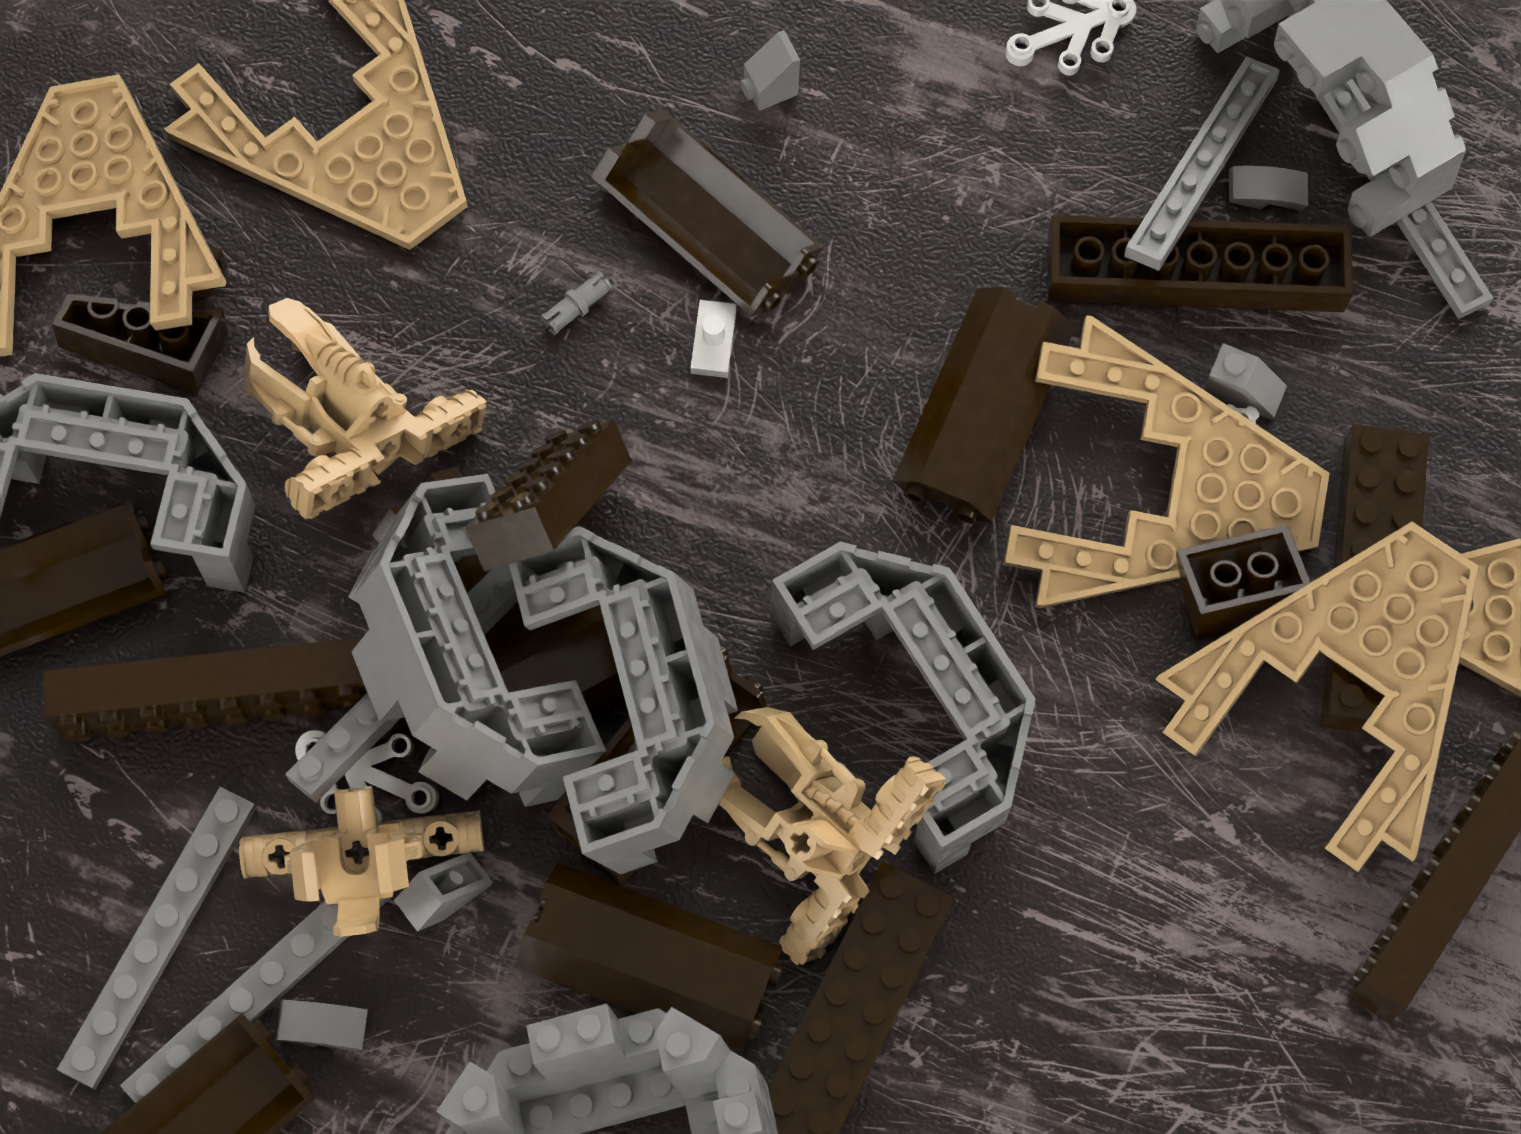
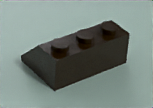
(1238, 578)

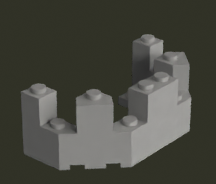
(1368, 41)
(204, 500)
(954, 656)
(437, 670)
(671, 688)
(608, 1070)

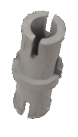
(576, 302)

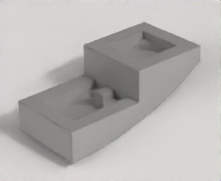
(1268, 185)
(321, 1025)

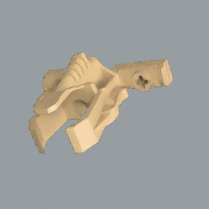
(349, 413)
(828, 827)
(357, 883)

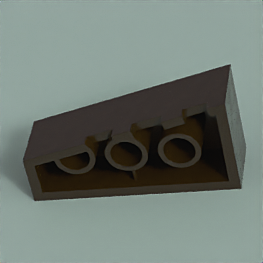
(125, 338)

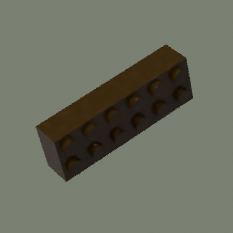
(548, 494)

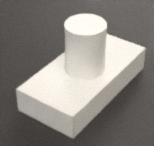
(713, 338)

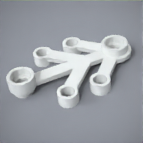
(1075, 25)
(364, 772)

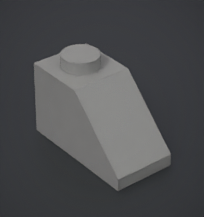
(772, 73)
(1245, 382)
(442, 890)

